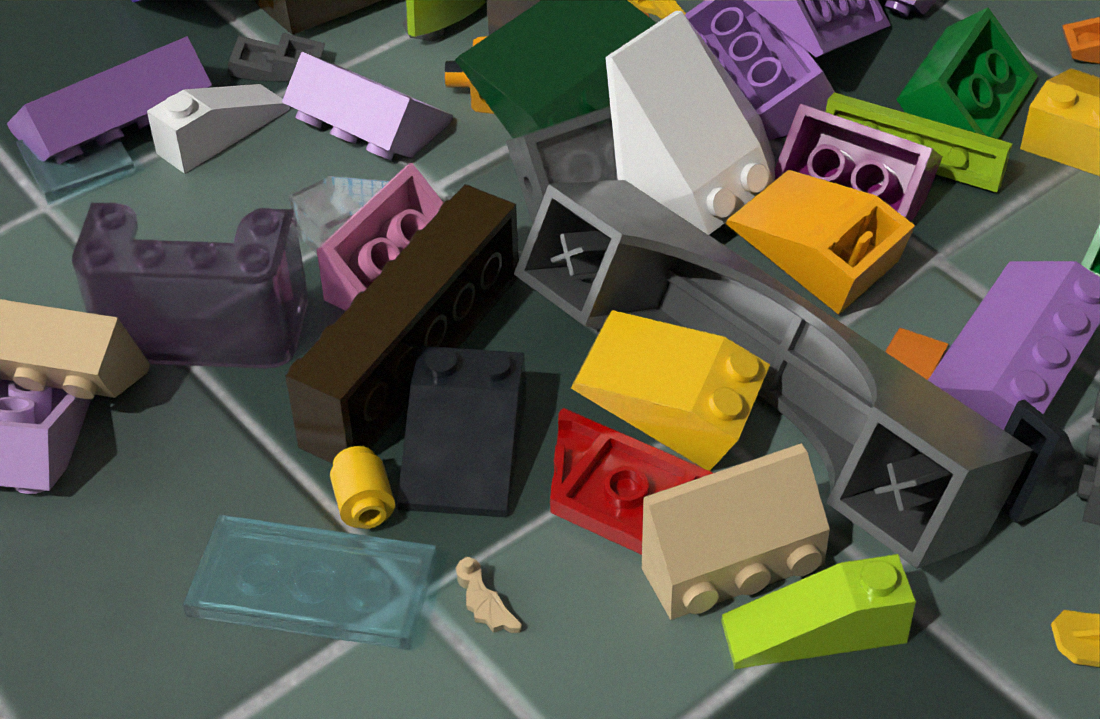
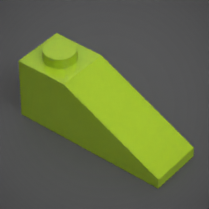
(825, 614)

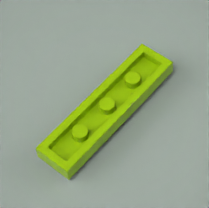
(965, 154)

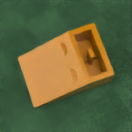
(824, 235)

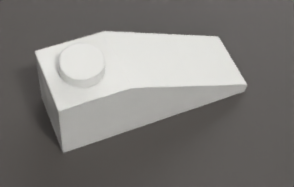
(208, 120)

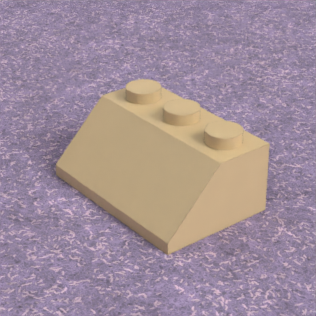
(67, 351)
(733, 532)

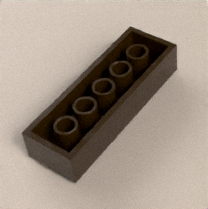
(427, 296)

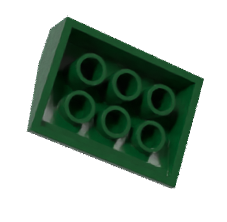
(551, 61)

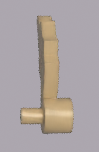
(482, 601)

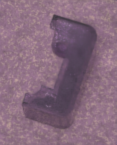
(197, 299)

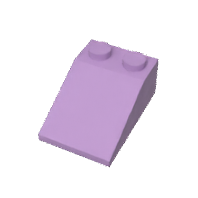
(37, 435)

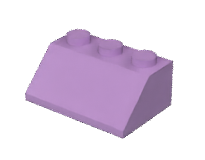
(362, 108)

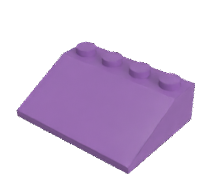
(823, 24)
(762, 62)

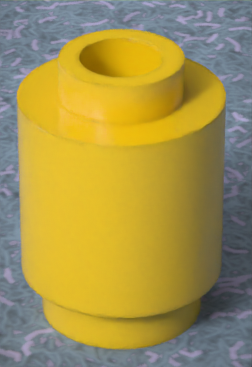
(361, 488)

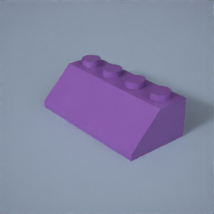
(107, 102)
(1022, 338)

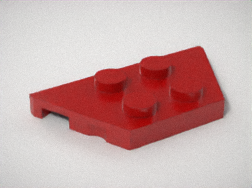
(606, 476)

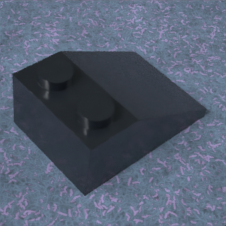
(462, 431)

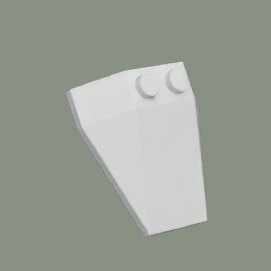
(685, 126)

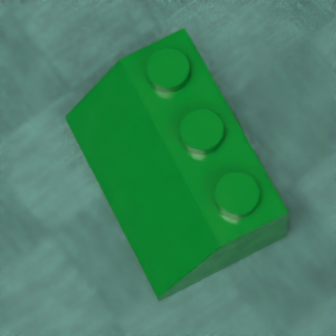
(970, 78)

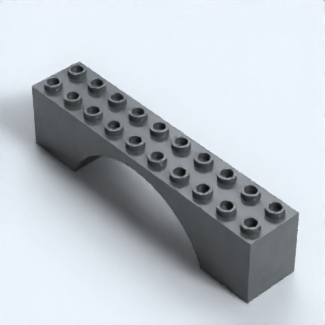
(894, 445)

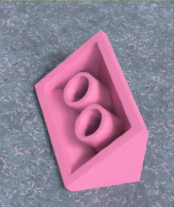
(375, 235)

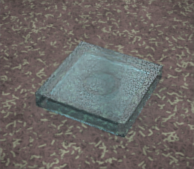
(79, 175)

